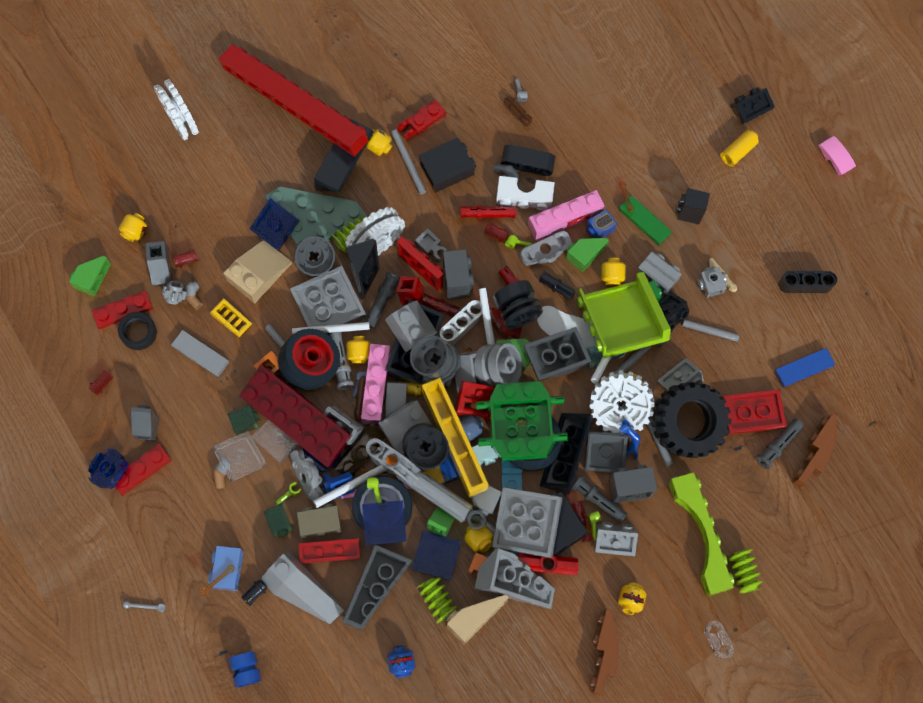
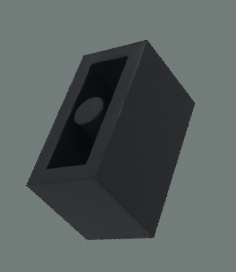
(692, 206)

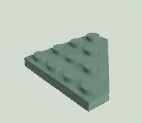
(317, 213)

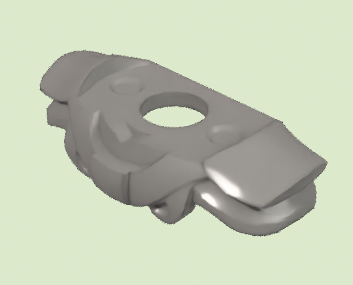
(558, 243)
(306, 466)

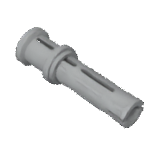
(344, 370)

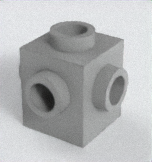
(712, 281)

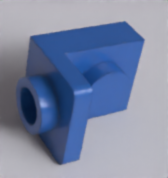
(332, 483)

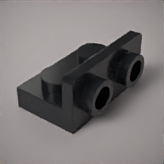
(753, 105)
(674, 309)

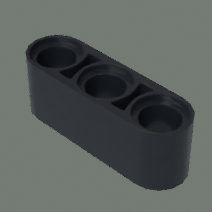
(528, 160)
(800, 286)

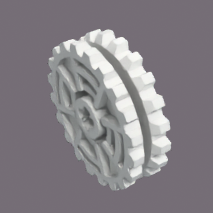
(176, 109)
(381, 226)
(617, 388)

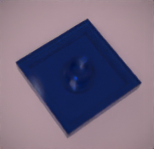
(274, 224)
(384, 523)
(436, 555)

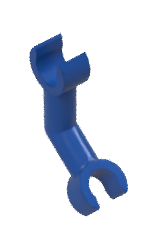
(627, 428)

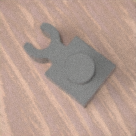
(430, 243)

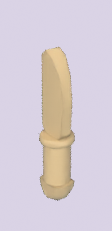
(730, 285)

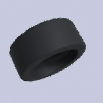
(128, 320)

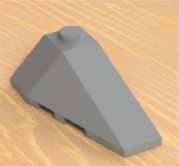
(506, 575)
(296, 585)

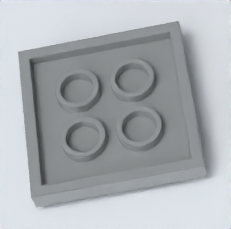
(328, 300)
(527, 522)

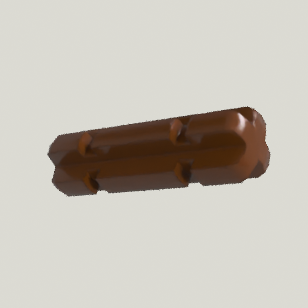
(517, 110)

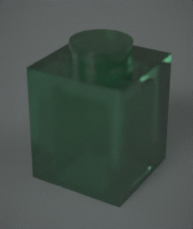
(244, 420)
(278, 521)

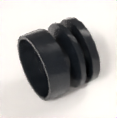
(517, 304)
(435, 450)

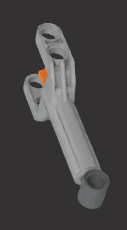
(423, 483)

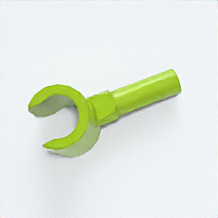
(513, 240)
(372, 482)
(289, 493)
(594, 517)

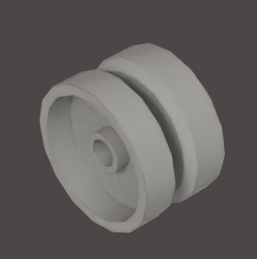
(498, 364)

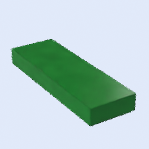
(646, 221)

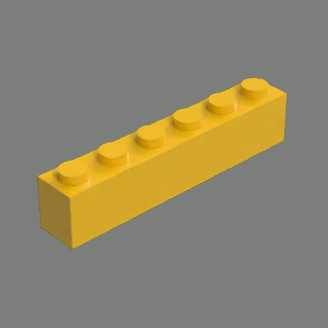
(459, 445)

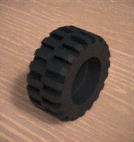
(715, 420)

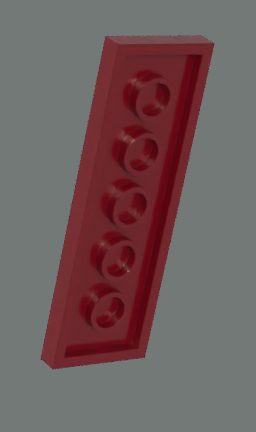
(295, 415)

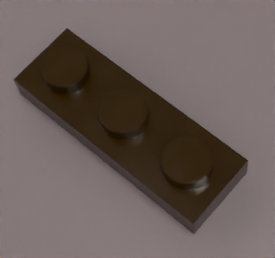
(357, 453)

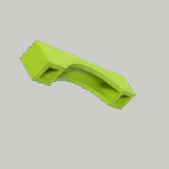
(687, 493)

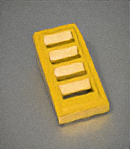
(224, 303)

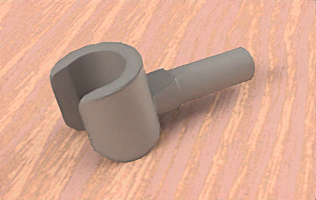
(521, 95)

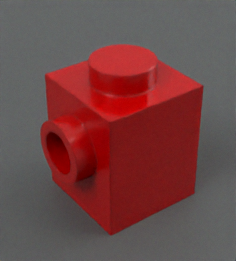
(409, 289)

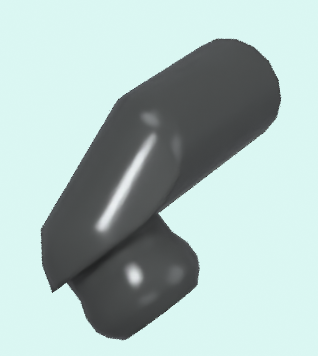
(507, 170)

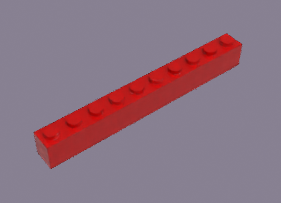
(294, 100)

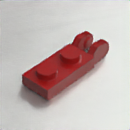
(422, 119)

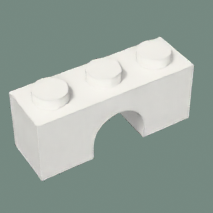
(539, 198)

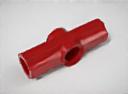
(560, 564)

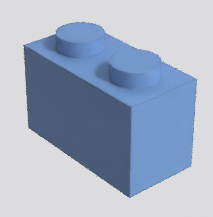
(222, 559)

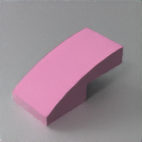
(837, 154)

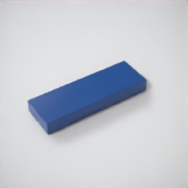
(804, 367)

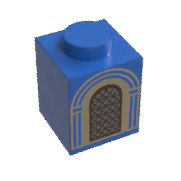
(601, 225)

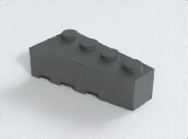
(376, 581)

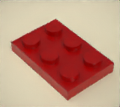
(420, 263)
(755, 412)

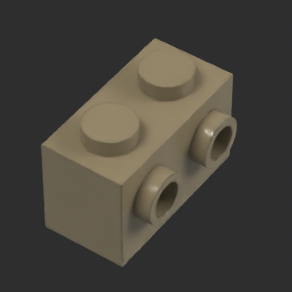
(319, 521)

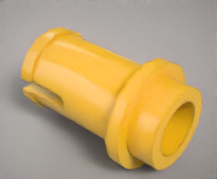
(413, 388)

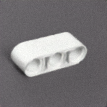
(466, 316)

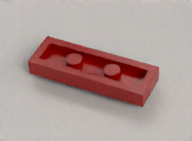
(115, 311)
(142, 469)
(329, 550)

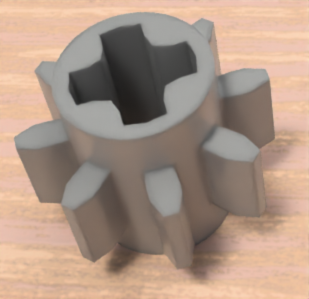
(174, 292)

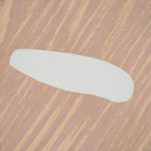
(556, 321)

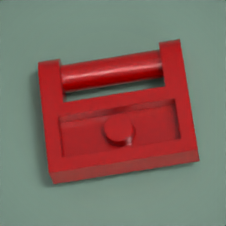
(471, 393)

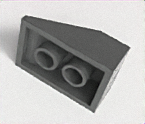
(558, 354)

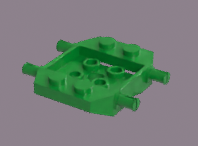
(536, 437)

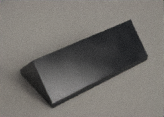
(337, 166)
(363, 265)
(399, 361)
(562, 471)

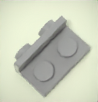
(682, 373)
(616, 539)

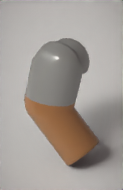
(191, 289)
(219, 474)

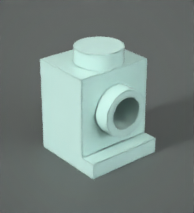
(485, 455)

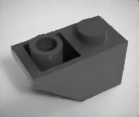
(158, 263)
(144, 423)

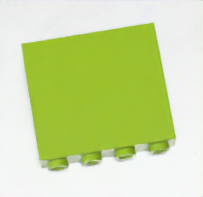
(624, 317)

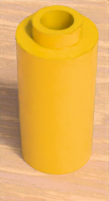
(739, 148)

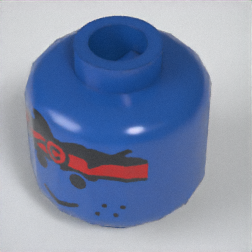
(401, 661)

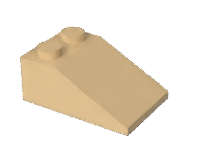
(257, 270)
(472, 618)

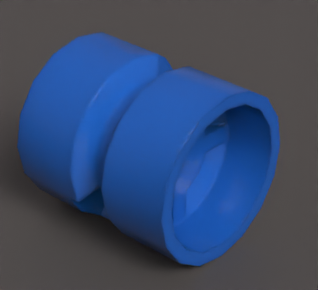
(245, 669)

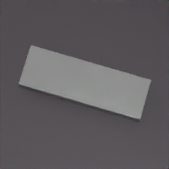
(200, 353)

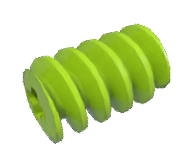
(340, 237)
(745, 571)
(437, 599)

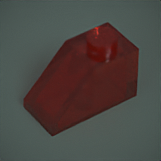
(500, 327)

